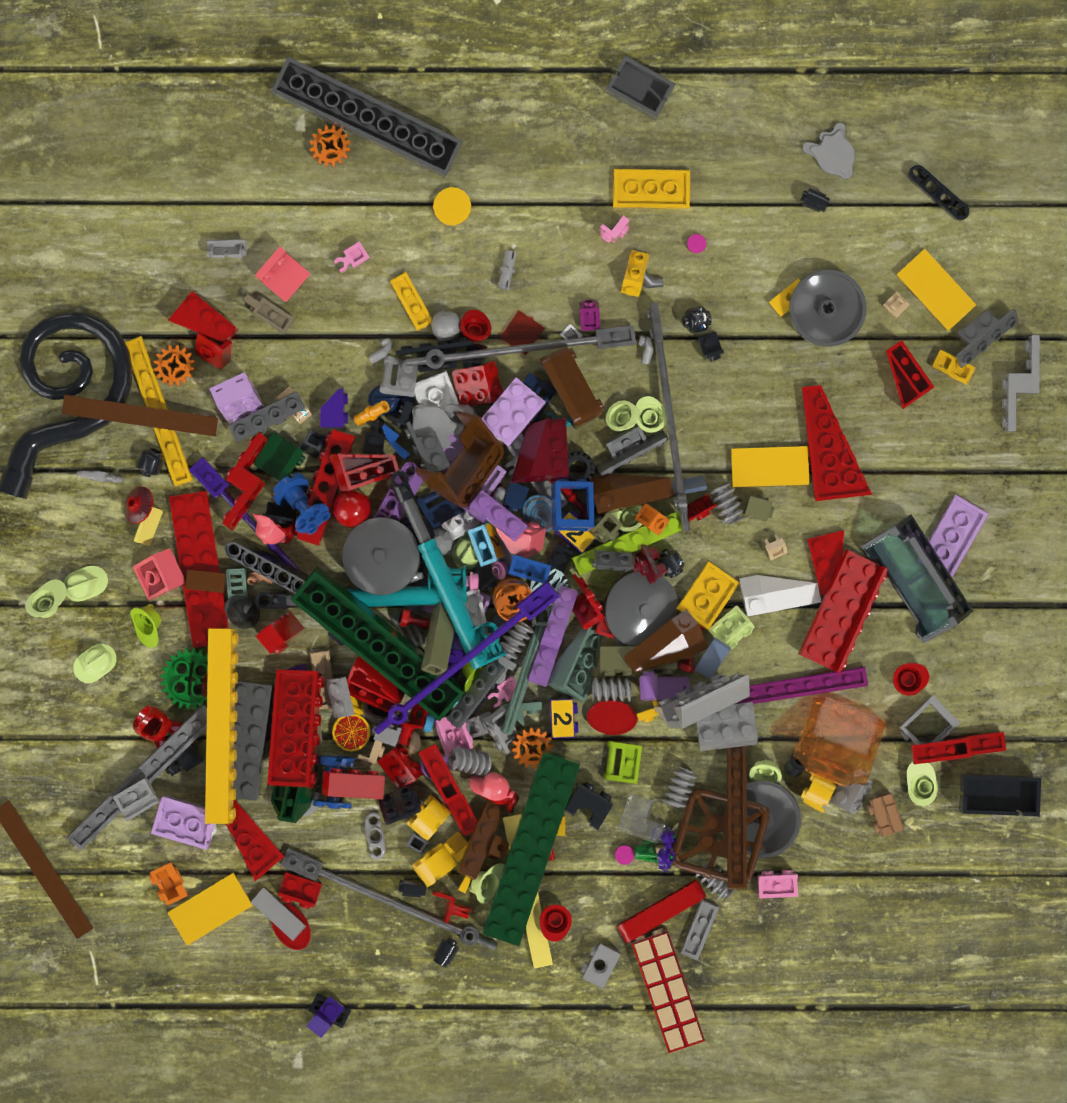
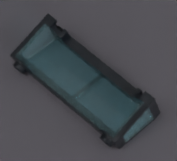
(919, 578)

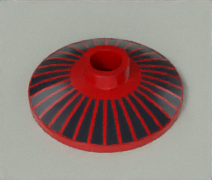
(138, 504)

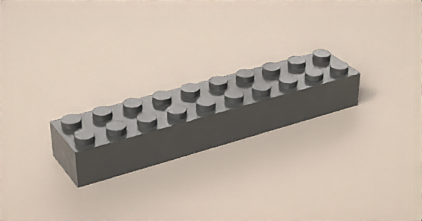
(366, 117)

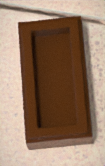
(205, 581)

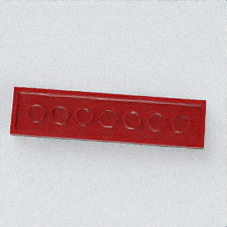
(198, 552)

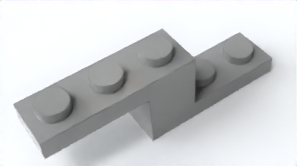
(1021, 383)

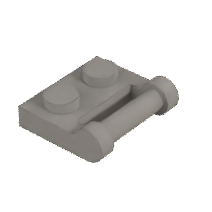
(405, 377)

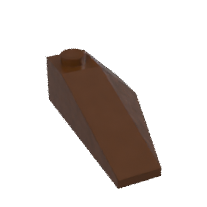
(623, 492)
(672, 642)

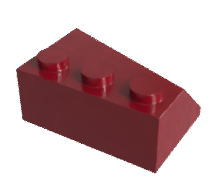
(543, 452)

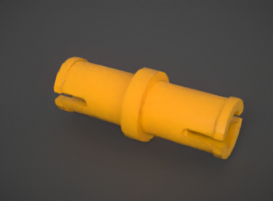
(371, 413)

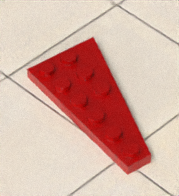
(831, 458)

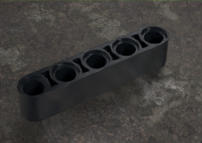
(260, 567)

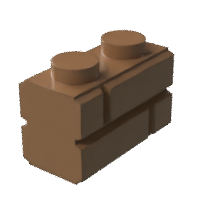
(885, 814)

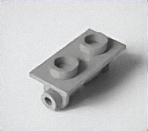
(226, 247)

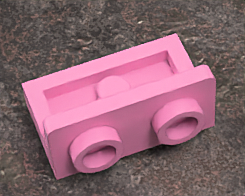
(619, 230)
(452, 736)
(777, 885)

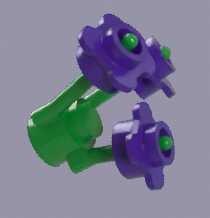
(665, 856)

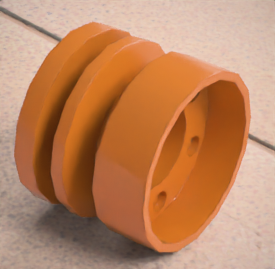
(504, 588)

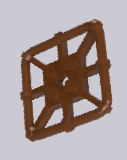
(708, 841)

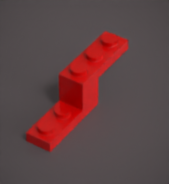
(245, 481)
(958, 747)
(449, 789)

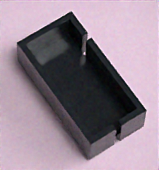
(1000, 795)

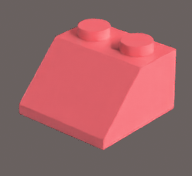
(159, 574)

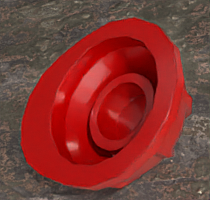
(475, 325)
(910, 678)
(555, 922)

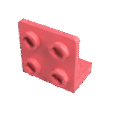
(282, 274)

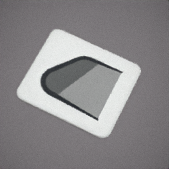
(570, 333)

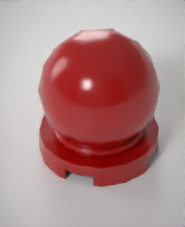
(352, 508)

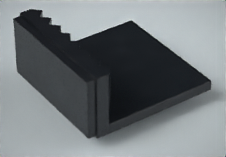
(280, 514)

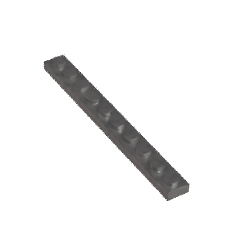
(150, 769)

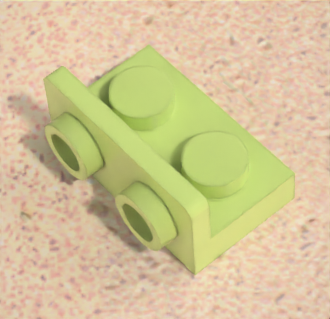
(732, 627)

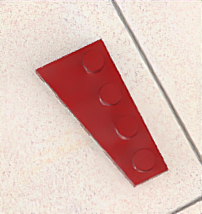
(254, 844)

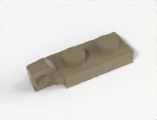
(269, 313)

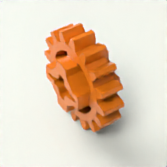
(335, 138)
(176, 356)
(537, 741)

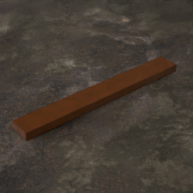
(139, 415)
(736, 818)
(44, 870)

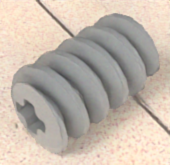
(727, 504)
(515, 639)
(611, 689)
(469, 761)
(680, 787)
(719, 885)

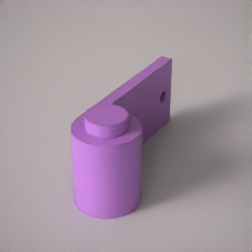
(658, 688)

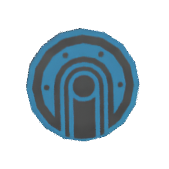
(539, 510)

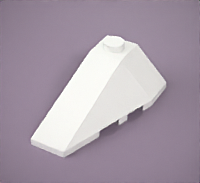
(773, 594)

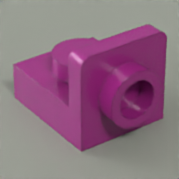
(589, 315)

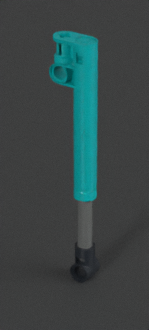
(406, 597)
(468, 634)

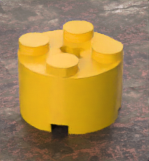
(818, 793)
(429, 818)
(434, 864)

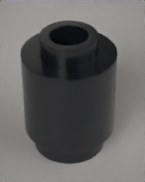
(814, 200)
(793, 767)
(412, 887)
(446, 952)

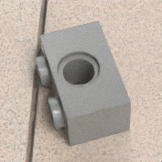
(600, 976)

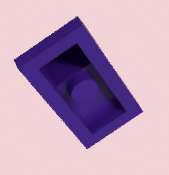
(325, 1016)

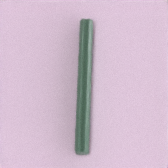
(522, 681)

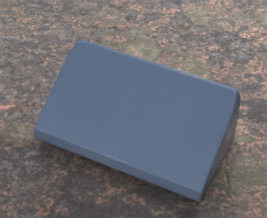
(691, 485)

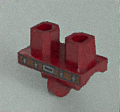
(646, 565)

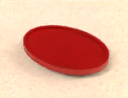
(612, 717)
(302, 939)

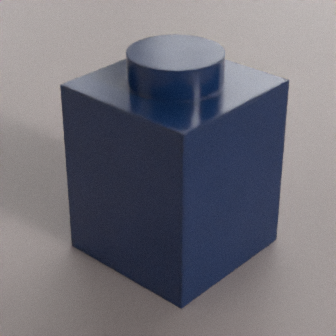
(516, 497)

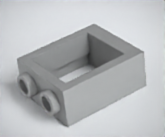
(940, 709)

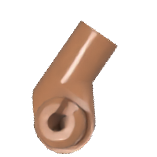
(254, 578)

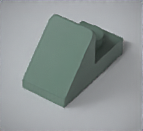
(530, 707)

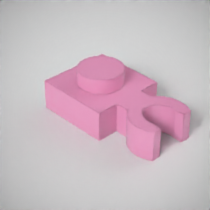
(354, 255)
(505, 690)

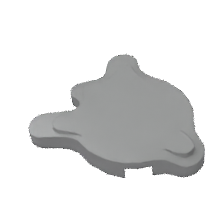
(834, 152)
(434, 419)

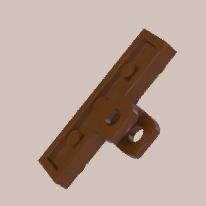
(483, 842)

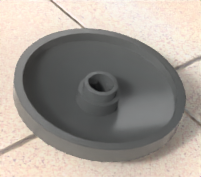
(827, 308)
(381, 556)
(638, 608)
(783, 821)

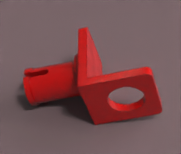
(407, 727)
(452, 908)

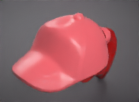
(273, 533)
(494, 788)

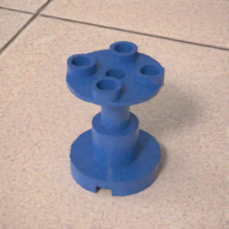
(292, 492)
(334, 762)

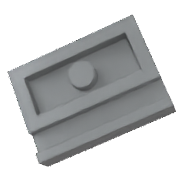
(136, 799)

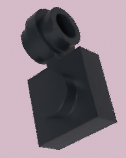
(373, 441)
(188, 759)

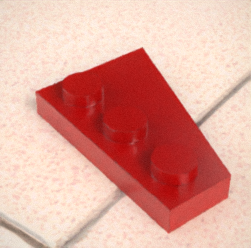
(826, 555)

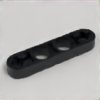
(936, 195)

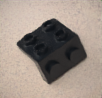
(400, 804)

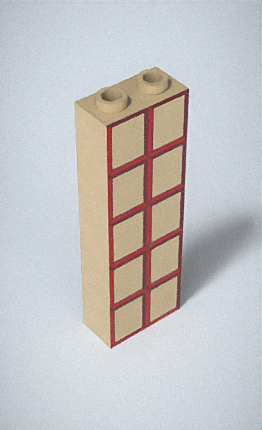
(667, 990)

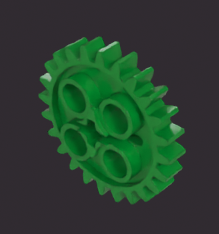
(173, 676)

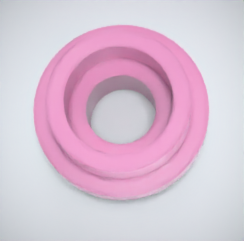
(500, 569)
(472, 581)

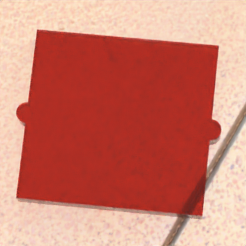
(522, 330)

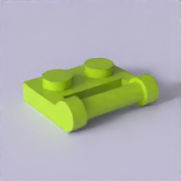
(629, 762)

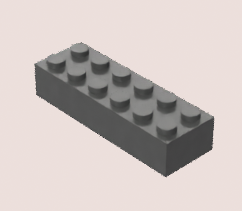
(251, 726)

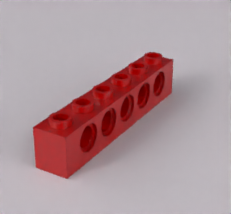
(346, 443)

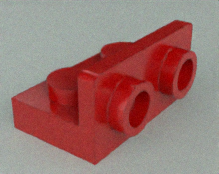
(400, 767)
(299, 890)

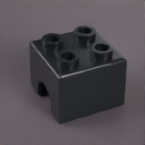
(586, 796)

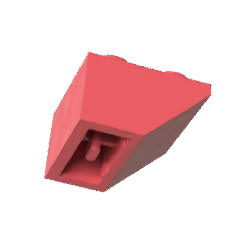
(528, 543)

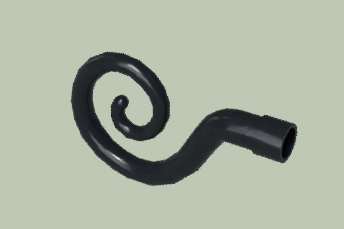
(17, 476)

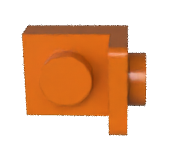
(652, 519)

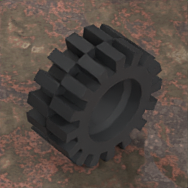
(586, 460)

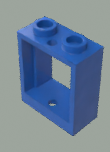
(572, 524)
(521, 566)

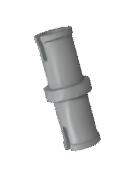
(507, 270)

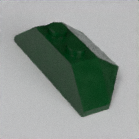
(291, 802)

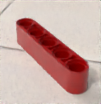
(661, 911)

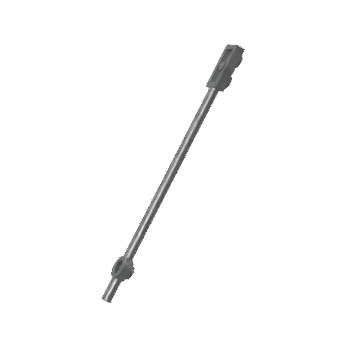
(656, 334)
(604, 338)
(312, 868)

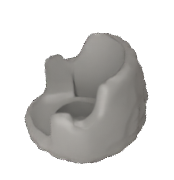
(446, 326)

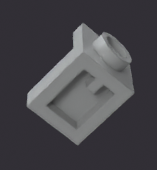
(477, 726)

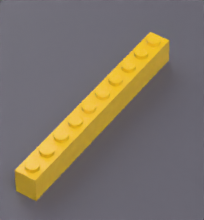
(221, 726)

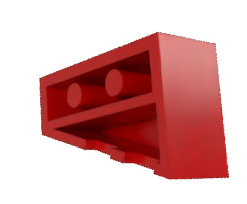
(200, 317)
(907, 374)
(360, 470)
(279, 633)
(372, 687)
(353, 784)

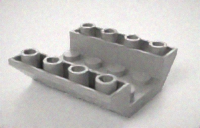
(703, 700)

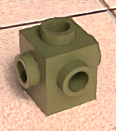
(606, 527)

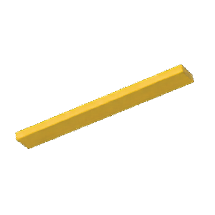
(154, 398)

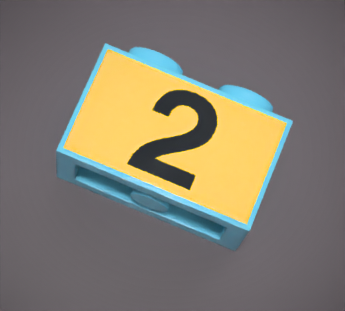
(486, 544)

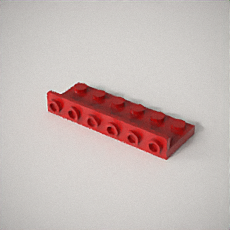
(843, 611)
(295, 728)

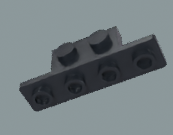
(444, 346)

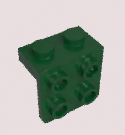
(279, 458)

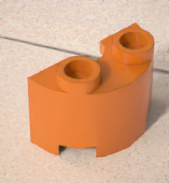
(169, 882)

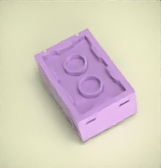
(236, 397)
(512, 412)
(183, 822)

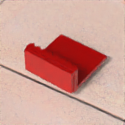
(212, 352)
(700, 508)

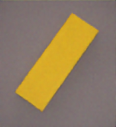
(411, 301)

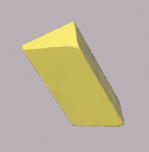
(148, 527)

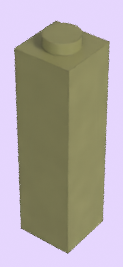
(438, 641)

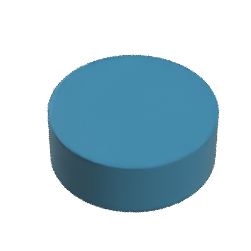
(429, 723)

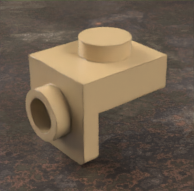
(377, 751)

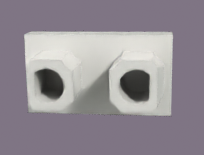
(460, 524)

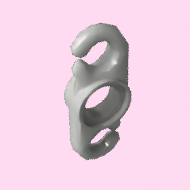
(100, 476)
(370, 827)

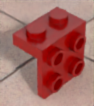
(477, 384)
(585, 608)

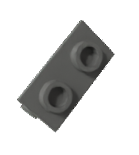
(616, 560)

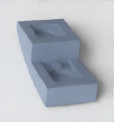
(712, 658)

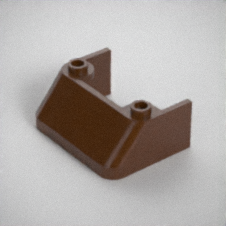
(572, 387)
(471, 467)

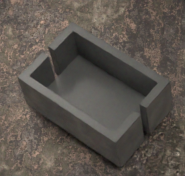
(640, 88)

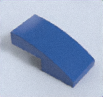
(393, 437)

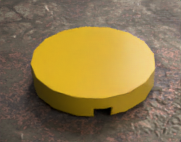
(452, 206)

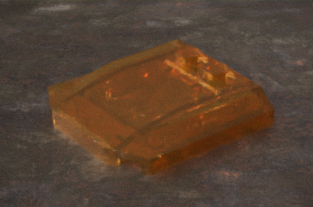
(839, 742)

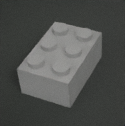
(728, 728)

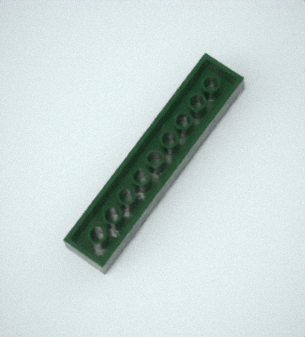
(373, 640)
(531, 847)

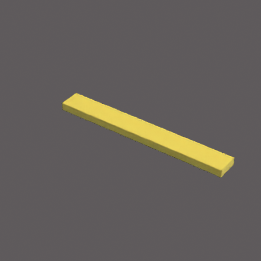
(537, 942)

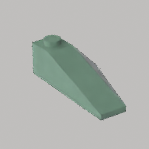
(574, 668)

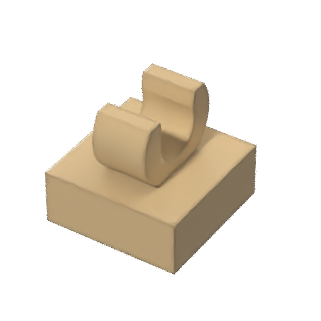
(895, 305)
(775, 548)

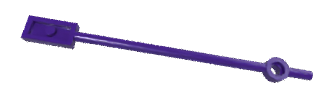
(216, 486)
(529, 607)

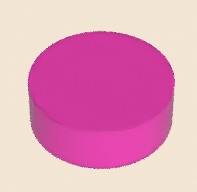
(696, 243)
(624, 854)

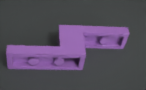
(486, 508)
(553, 636)

